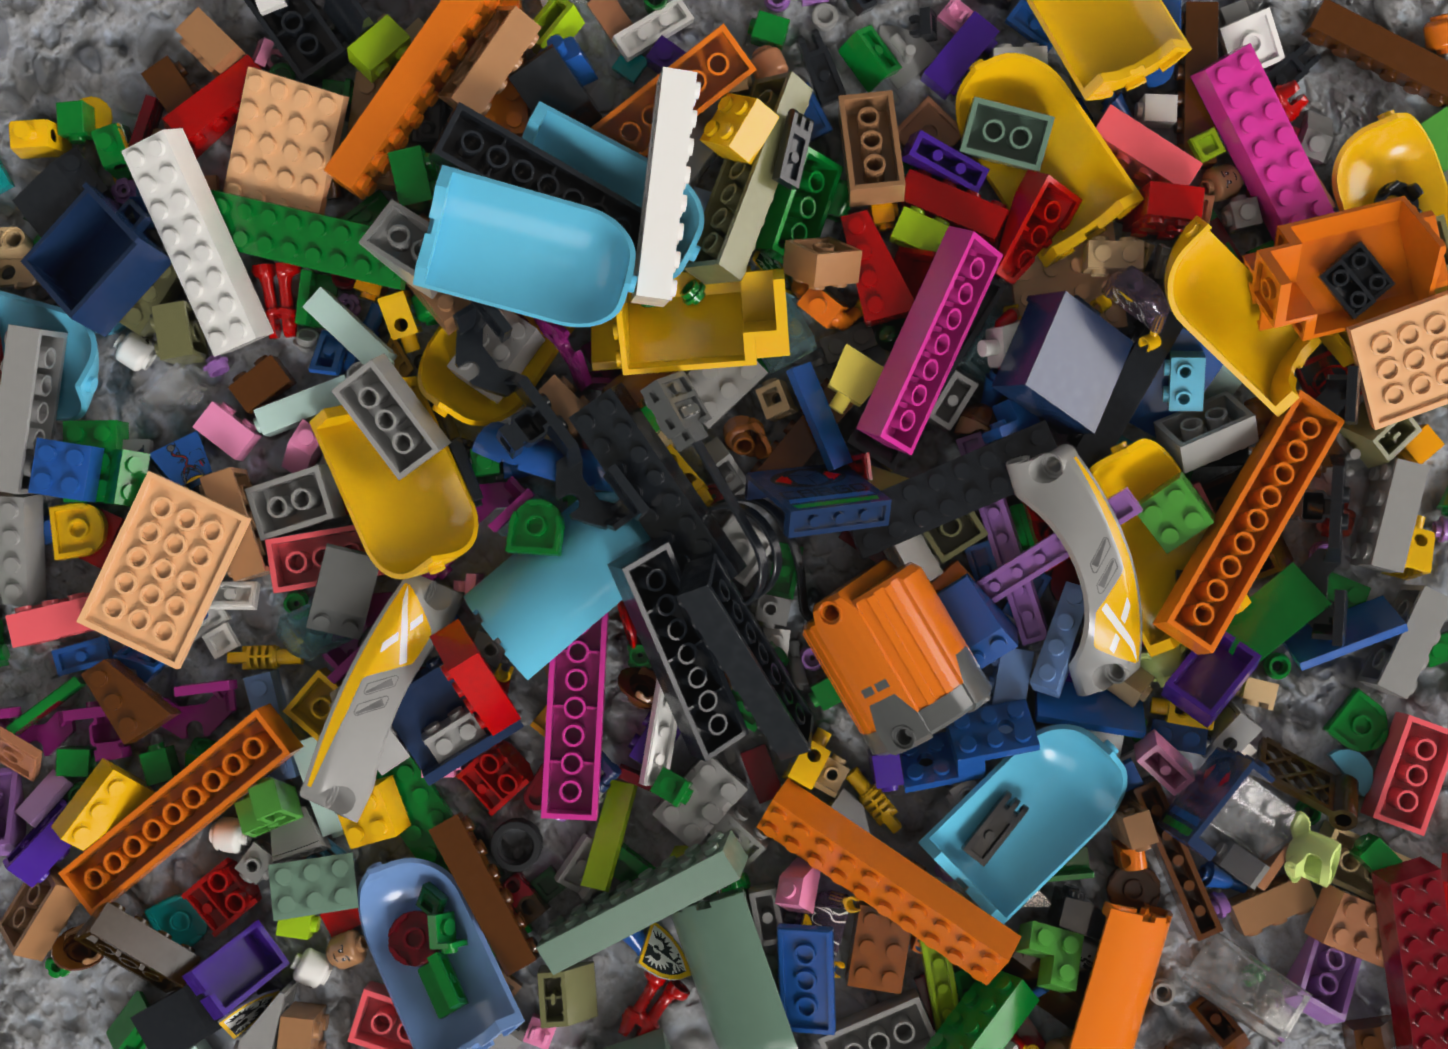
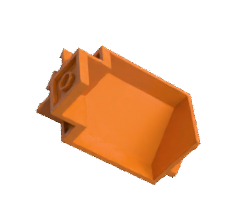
(1288, 273)

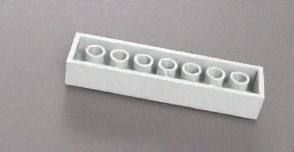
(664, 186)
(197, 241)

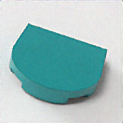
(178, 919)

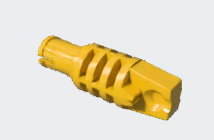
(262, 657)
(874, 800)

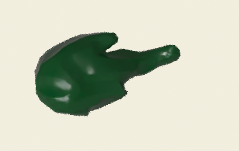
(888, 333)

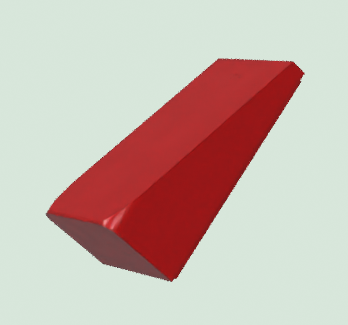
(862, 465)

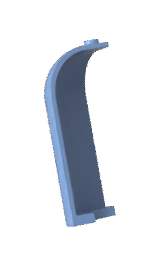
(393, 890)

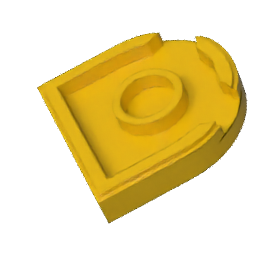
(77, 530)

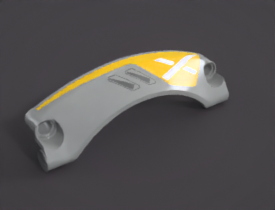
(1078, 512)
(371, 693)

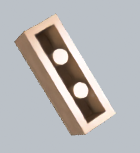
(1133, 826)
(1280, 900)

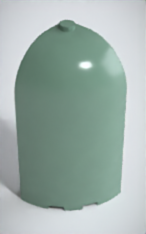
(732, 973)

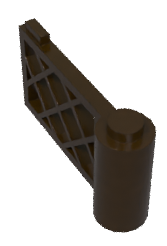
(1338, 793)

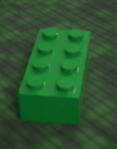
(800, 211)
(986, 1015)

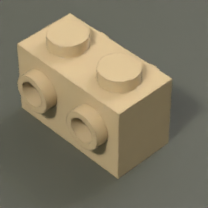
(1107, 256)

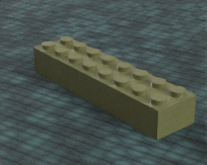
(745, 190)

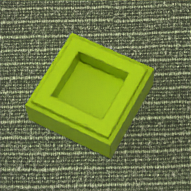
(1206, 145)

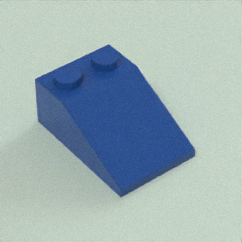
(979, 620)

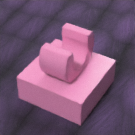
(954, 15)
(263, 53)
(471, 581)
(538, 1036)

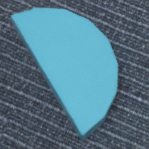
(1354, 764)

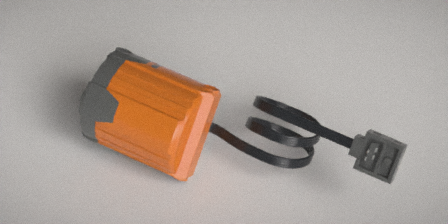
(876, 636)

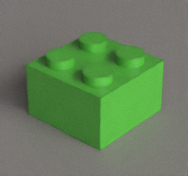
(1175, 512)

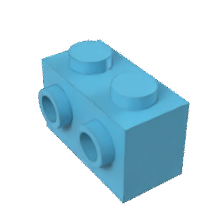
(1185, 380)

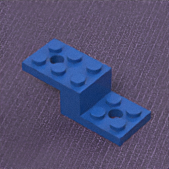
(967, 744)

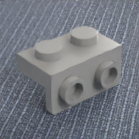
(574, 866)

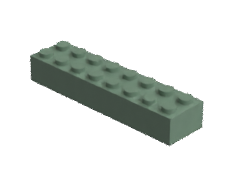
(642, 901)

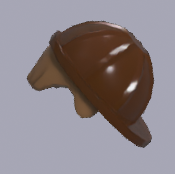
(975, 419)
(638, 686)
(71, 954)

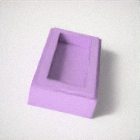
(43, 798)

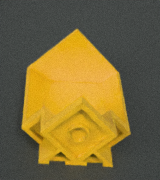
(723, 330)

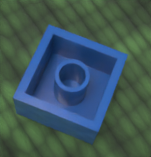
(66, 470)

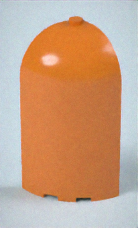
(1121, 977)

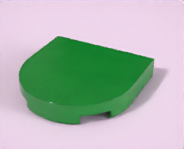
(536, 529)
(1358, 723)

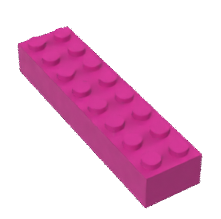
(1261, 139)
(930, 340)
(575, 727)

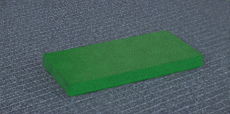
(1277, 612)

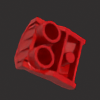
(497, 775)
(222, 896)

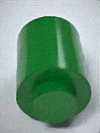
(840, 202)

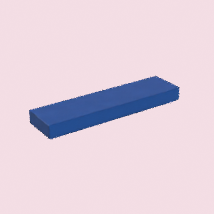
(819, 416)

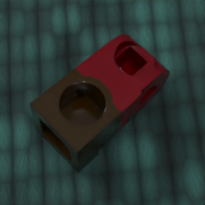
(525, 897)

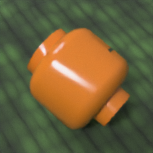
(1437, 34)

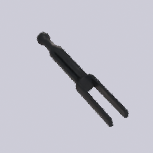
(458, 450)

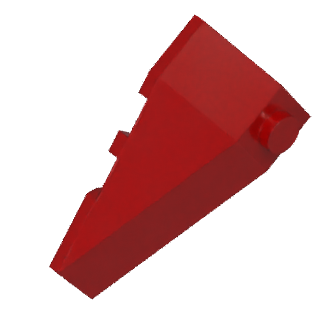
(1036, 215)

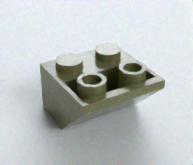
(1379, 445)
(568, 995)

